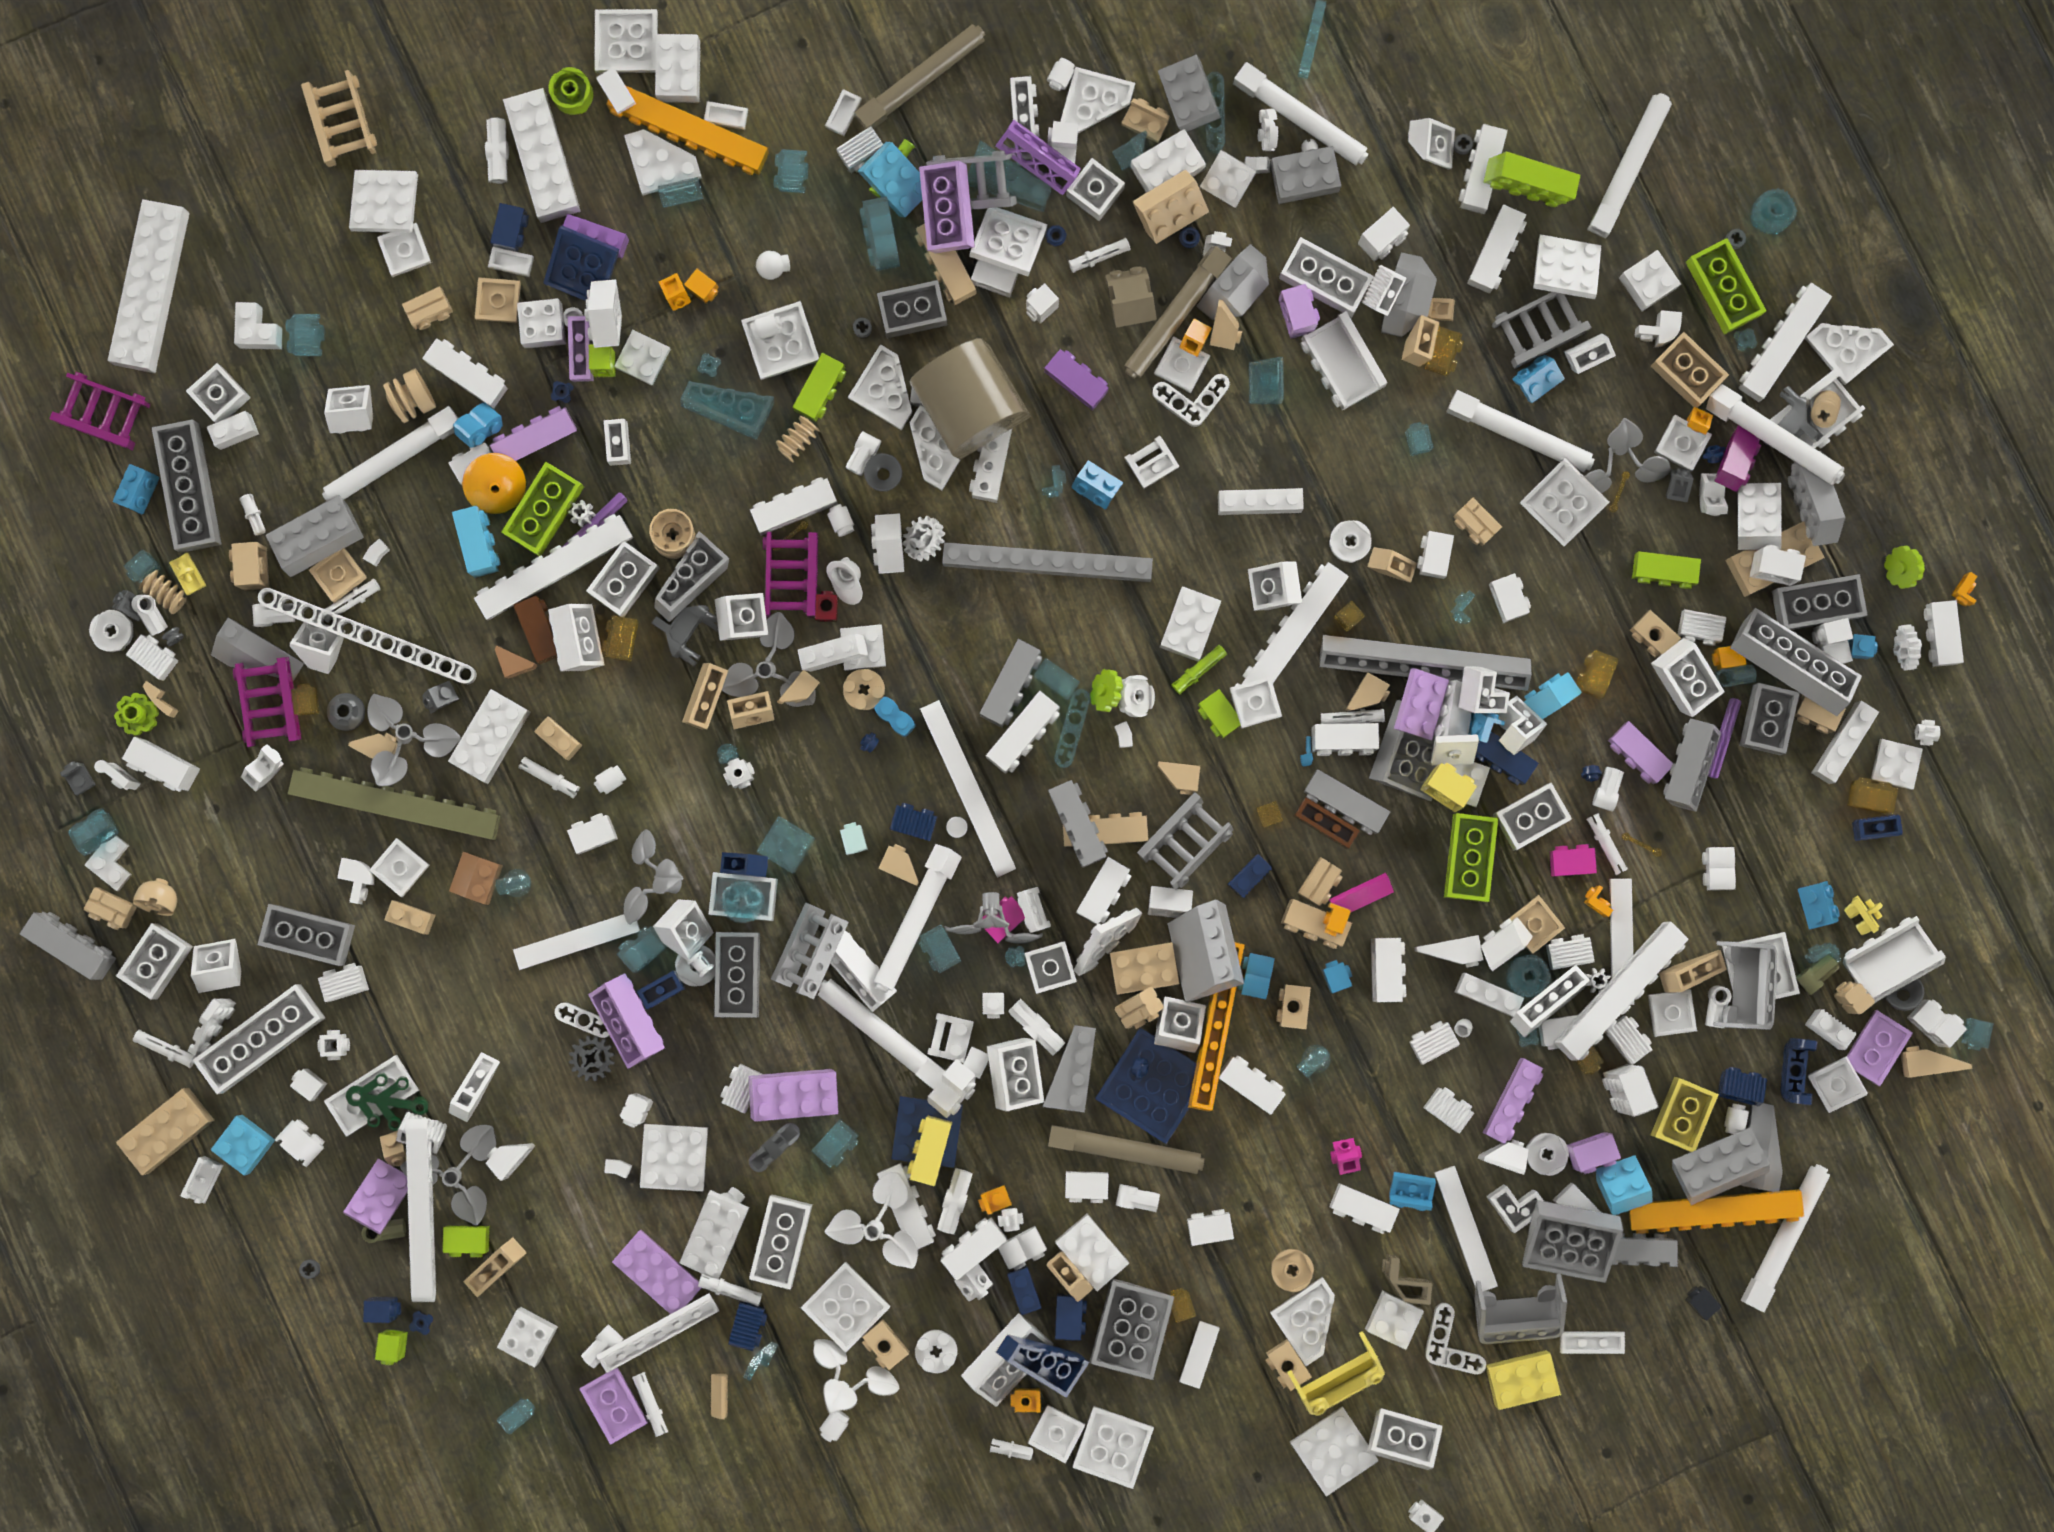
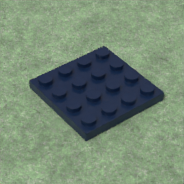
(1157, 1099)

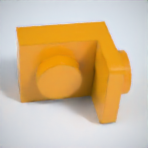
(674, 292)
(1699, 420)
(1965, 586)
(1599, 905)
(994, 1200)

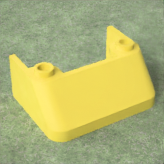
(1341, 1382)

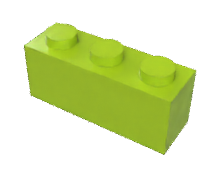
(819, 387)
(1666, 569)

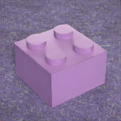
(1298, 310)
(1593, 1152)

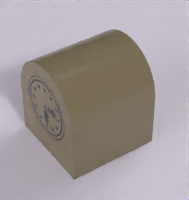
(969, 397)

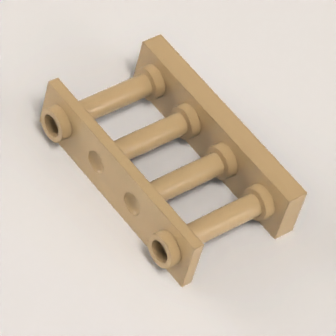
(319, 113)

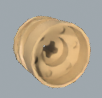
(409, 395)
(660, 532)

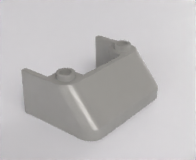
(1752, 985)
(1523, 1317)

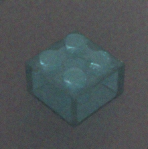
(786, 844)

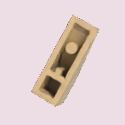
(1692, 972)
(1925, 1062)
(495, 1267)

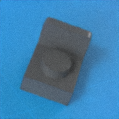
(1679, 485)
(123, 602)
(77, 777)

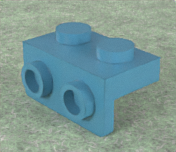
(1539, 378)
(1096, 484)
(136, 489)
(1482, 724)
(1819, 905)
(1412, 1191)

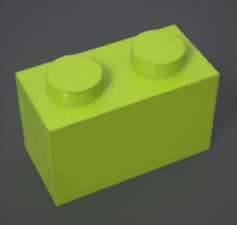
(602, 361)
(1219, 713)
(466, 1240)
(391, 1346)

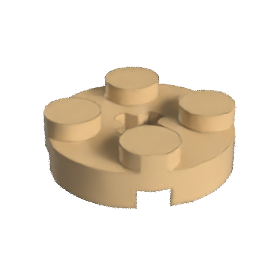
(852, 686)
(1303, 1274)

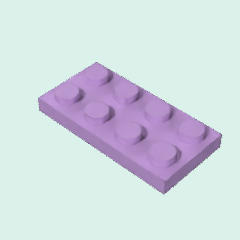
(657, 1273)

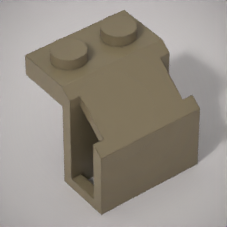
(1131, 296)
(1390, 1267)

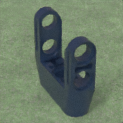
(1798, 1096)

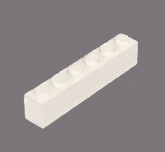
(1785, 341)

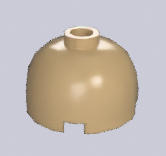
(156, 896)

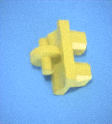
(187, 574)
(1869, 923)

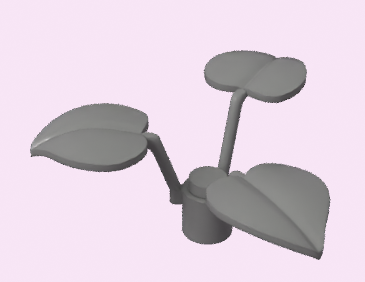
(1620, 441)
(740, 677)
(390, 768)
(666, 878)
(991, 908)
(470, 1203)

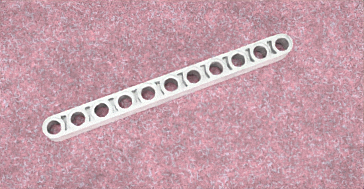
(357, 635)

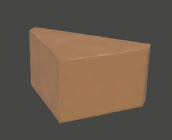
(512, 664)

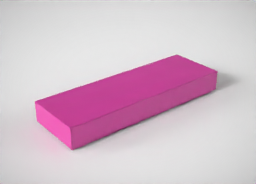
(1364, 893)

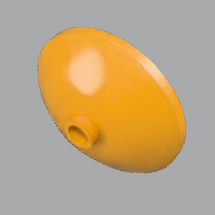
(489, 471)

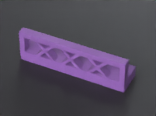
(1028, 142)

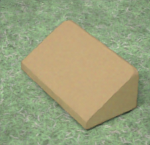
(719, 1395)

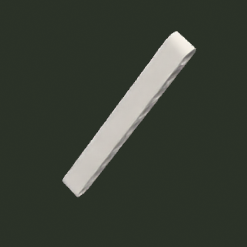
(968, 788)
(420, 1210)

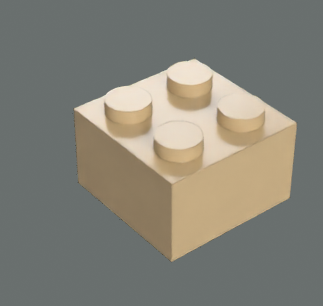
(249, 566)

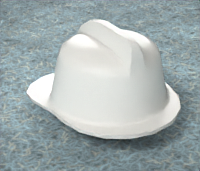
(845, 580)

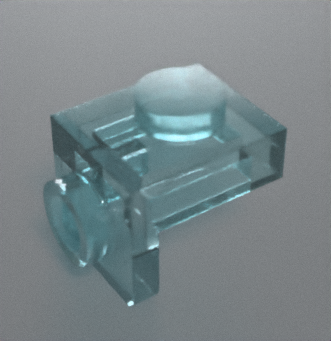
(1058, 478)
(1461, 602)
(1817, 952)

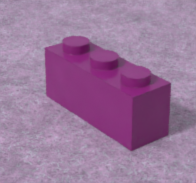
(1738, 459)

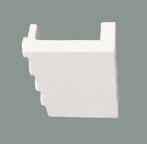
(1343, 361)
(1848, 410)
(1893, 959)

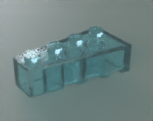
(1019, 182)
(728, 407)

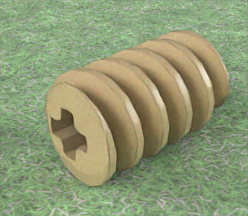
(1825, 409)
(796, 438)
(163, 592)

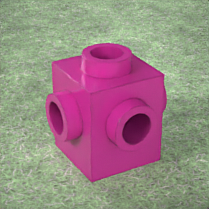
(1346, 1156)

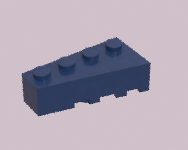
(1046, 1363)

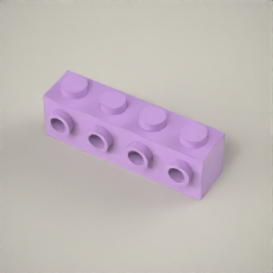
(536, 435)
(1510, 1105)

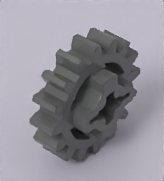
(583, 1052)

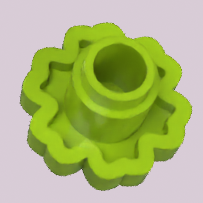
(1904, 567)
(1106, 690)
(136, 714)

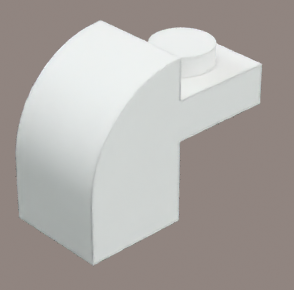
(1664, 332)
(1712, 496)
(263, 768)
(361, 875)

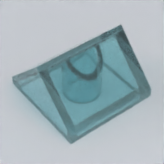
(1266, 381)

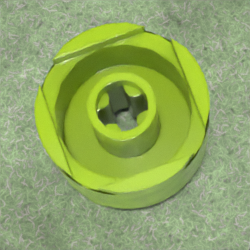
(564, 82)

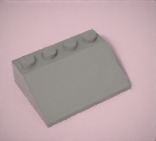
(1403, 760)
(1205, 951)
(1572, 1241)
(1131, 1329)

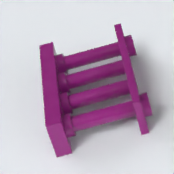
(84, 423)
(808, 585)
(292, 726)

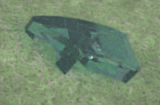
(1130, 150)
(762, 1357)

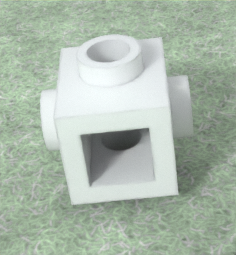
(742, 781)
(326, 1048)
(974, 1283)

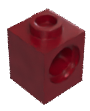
(826, 616)

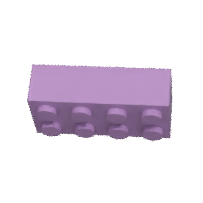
(946, 207)
(626, 1020)
(793, 1095)

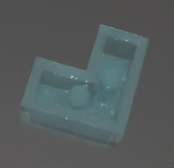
(642, 951)

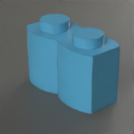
(477, 425)
(890, 713)
(1257, 975)

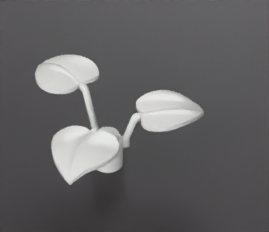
(846, 1225)
(837, 1393)

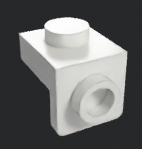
(1218, 239)

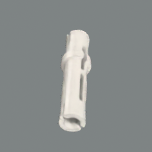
(1099, 255)
(371, 587)
(1353, 717)
(557, 782)
(1607, 843)
(173, 1053)
(728, 1289)
(650, 1404)

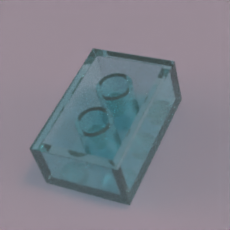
(879, 234)

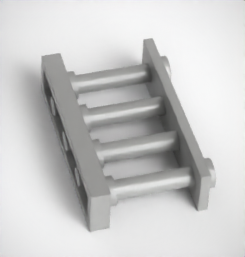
(983, 199)
(1540, 346)
(1165, 836)
(798, 945)

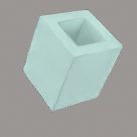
(853, 838)

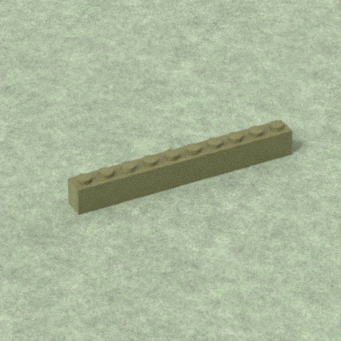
(394, 804)

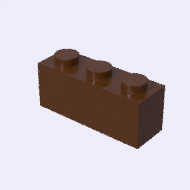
(537, 628)
(1326, 823)

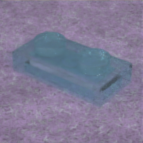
(680, 192)

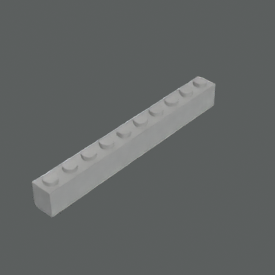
(1047, 562)
(1400, 658)

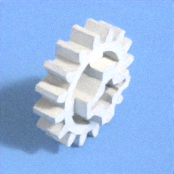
(923, 538)
(1907, 647)

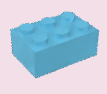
(893, 178)
(476, 541)

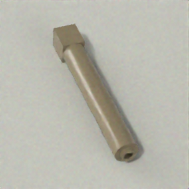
(877, 110)
(1208, 269)
(1125, 1149)

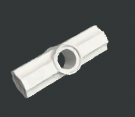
(496, 150)
(1036, 1027)
(954, 1201)

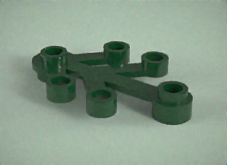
(384, 1100)

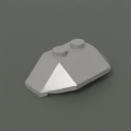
(1238, 284)
(1413, 298)

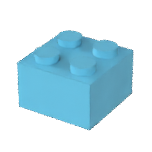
(243, 1144)
(1624, 1185)

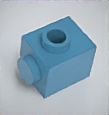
(1863, 646)
(1337, 976)

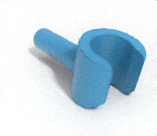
(1307, 758)

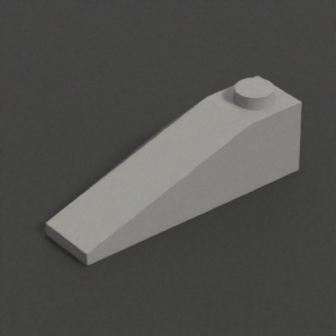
(240, 645)
(1763, 1124)

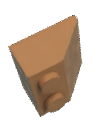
(475, 878)

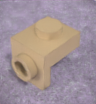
(393, 1151)

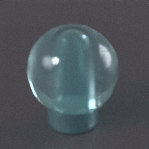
(515, 883)
(1314, 1060)

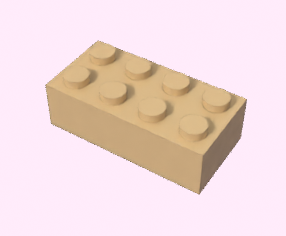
(1792, 538)
(165, 1131)

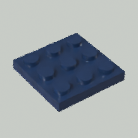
(578, 262)
(909, 1117)

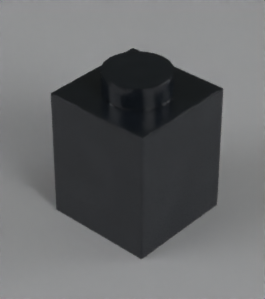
(1702, 1302)

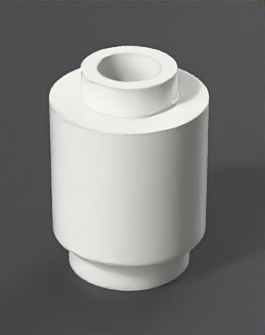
(1061, 74)
(766, 326)
(840, 520)
(609, 779)
(1736, 1119)
(834, 1426)

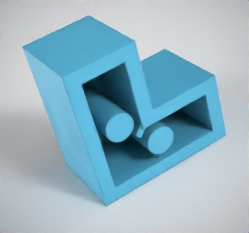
(1552, 695)

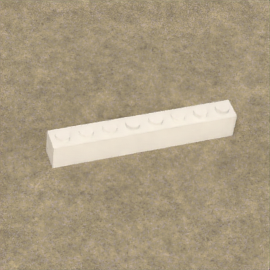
(553, 567)
(1298, 625)
(1621, 991)

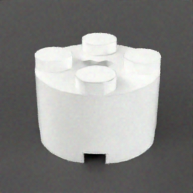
(299, 1142)

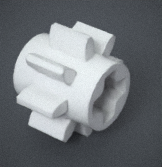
(578, 509)
(1927, 732)
(1603, 978)
(1010, 1219)

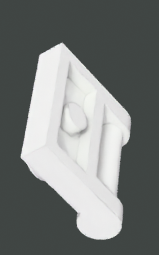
(1154, 468)
(119, 776)
(1033, 910)
(957, 1040)

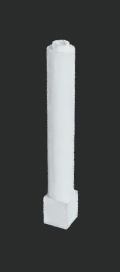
(1255, 84)
(1630, 165)
(1728, 405)
(1472, 410)
(437, 427)
(940, 866)
(881, 1033)
(1762, 1286)

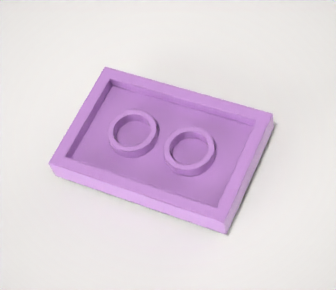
(1421, 704)
(1878, 1047)
(378, 1197)
(613, 1405)

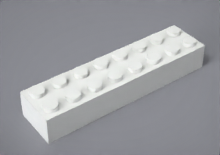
(148, 286)

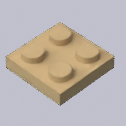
(497, 300)
(338, 574)
(1539, 922)

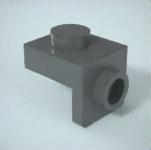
(439, 696)

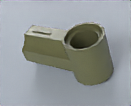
(1813, 977)
(393, 1229)

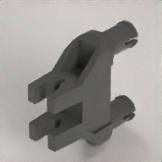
(1799, 417)
(682, 629)
(774, 1147)

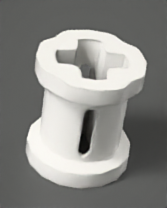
(701, 964)

